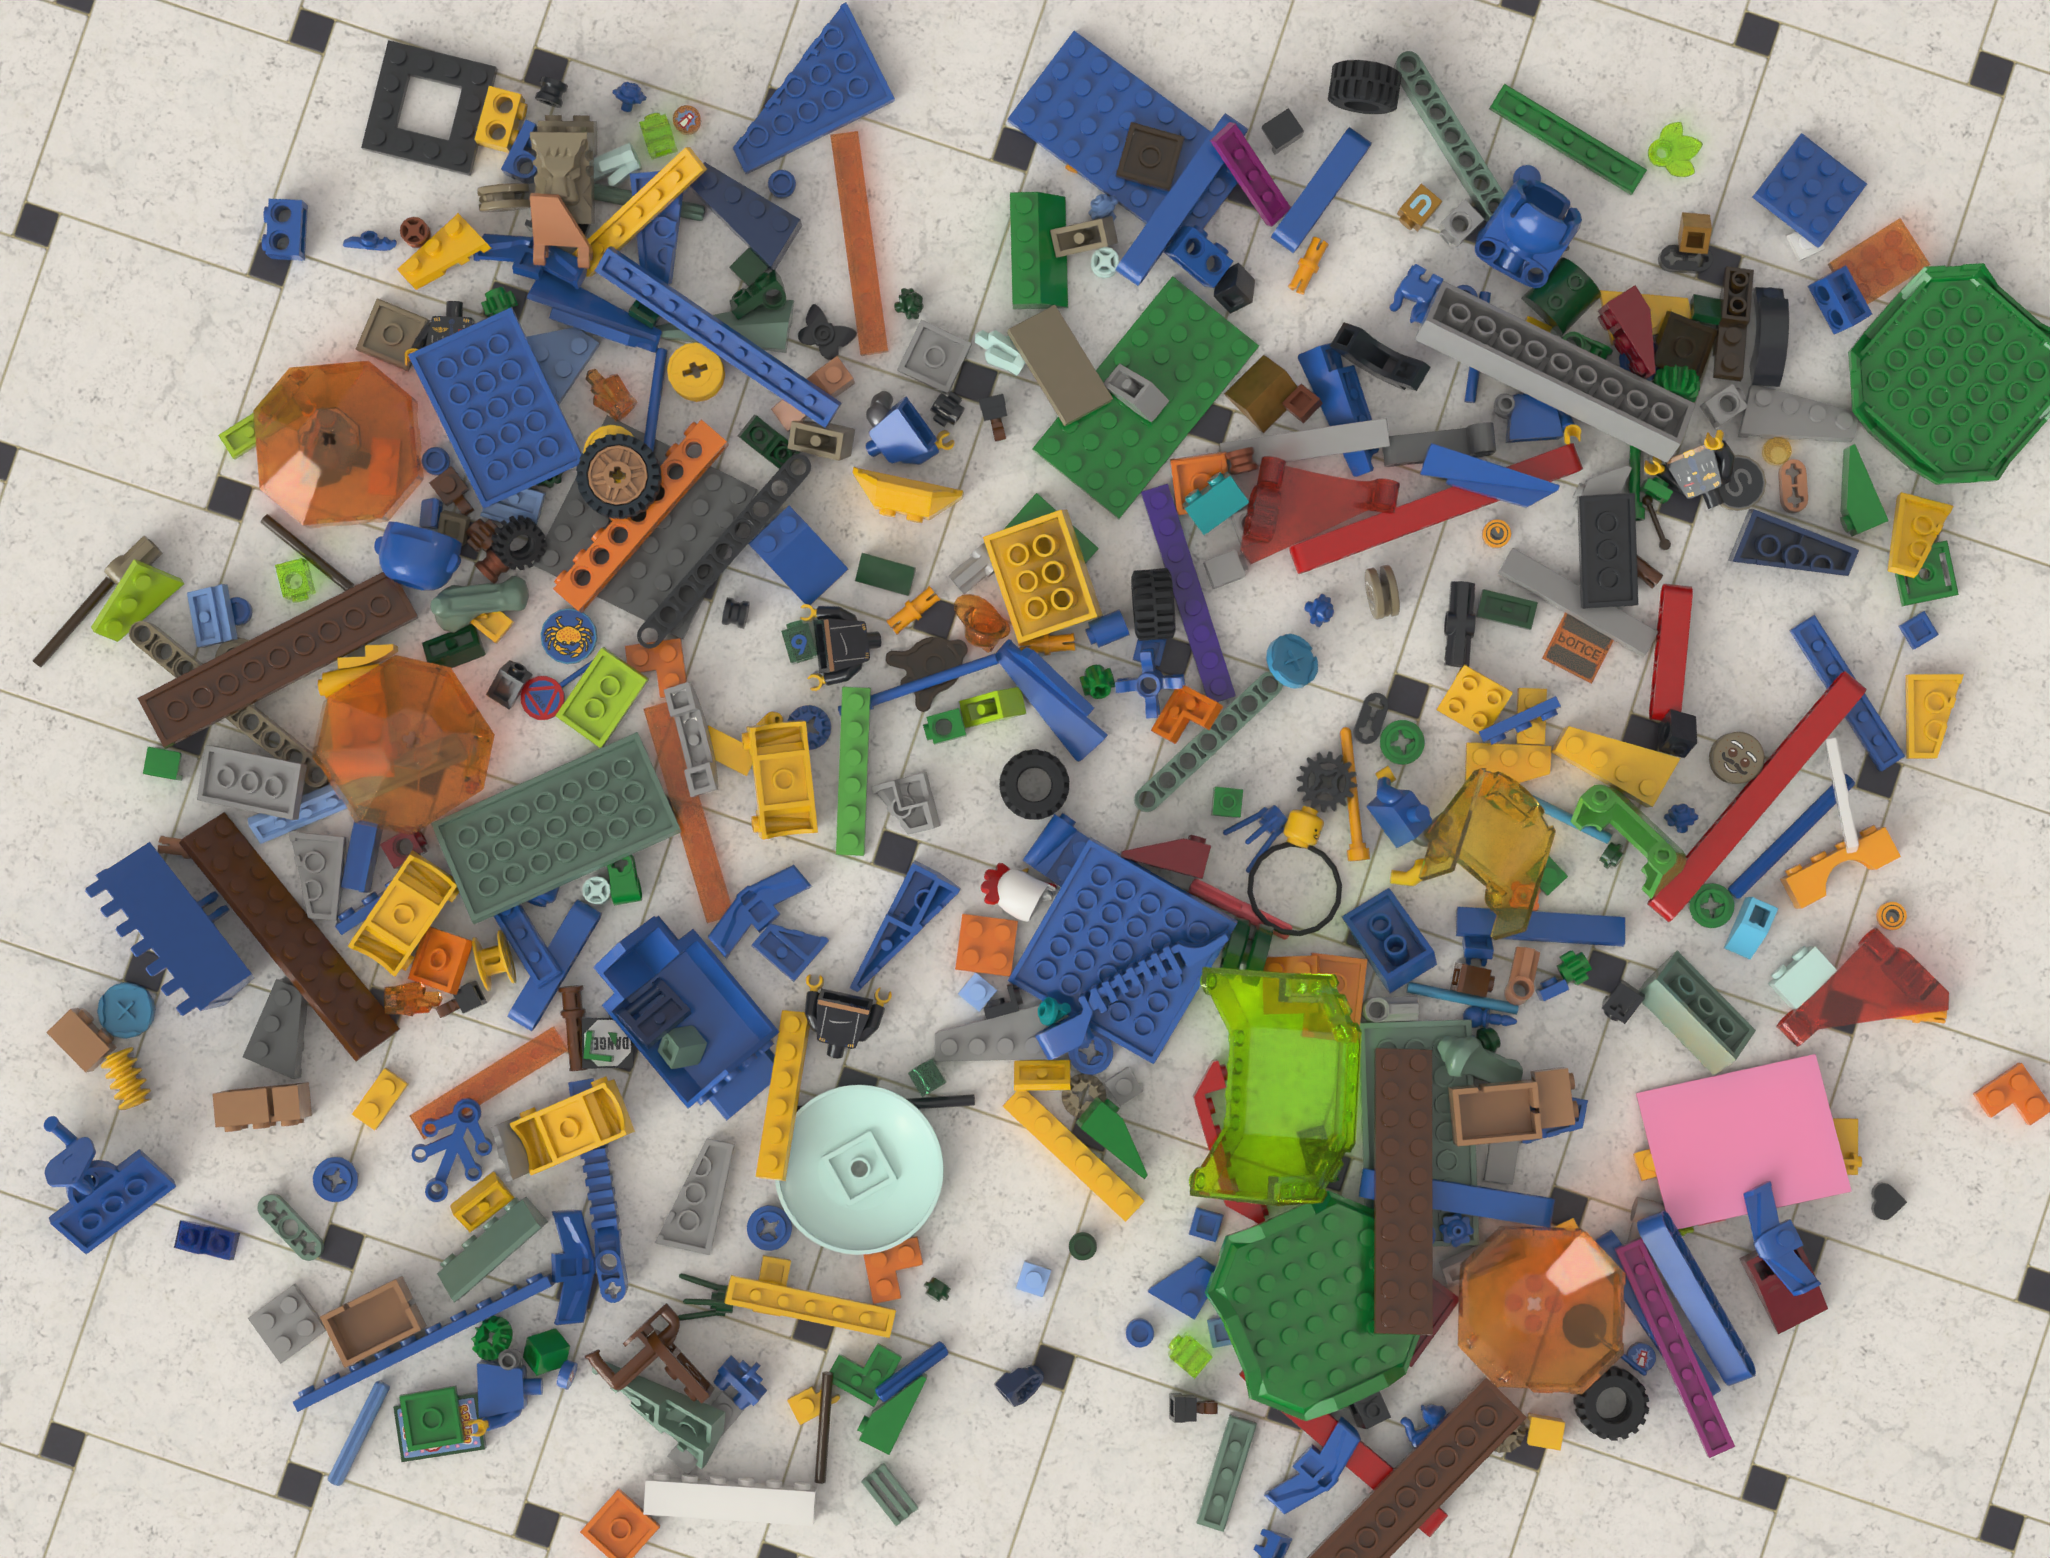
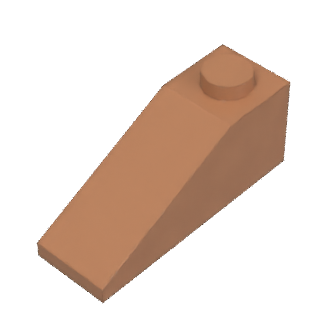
(831, 378)

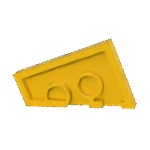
(1914, 532)
(1927, 712)
(1513, 760)

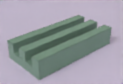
(882, 1503)

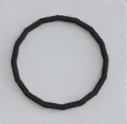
(1293, 932)

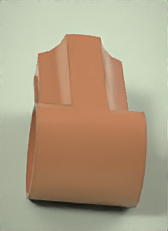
(1522, 973)

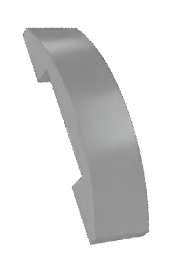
(694, 739)

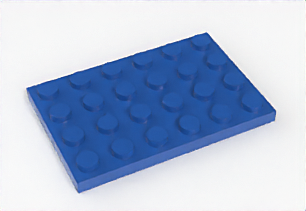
(497, 407)

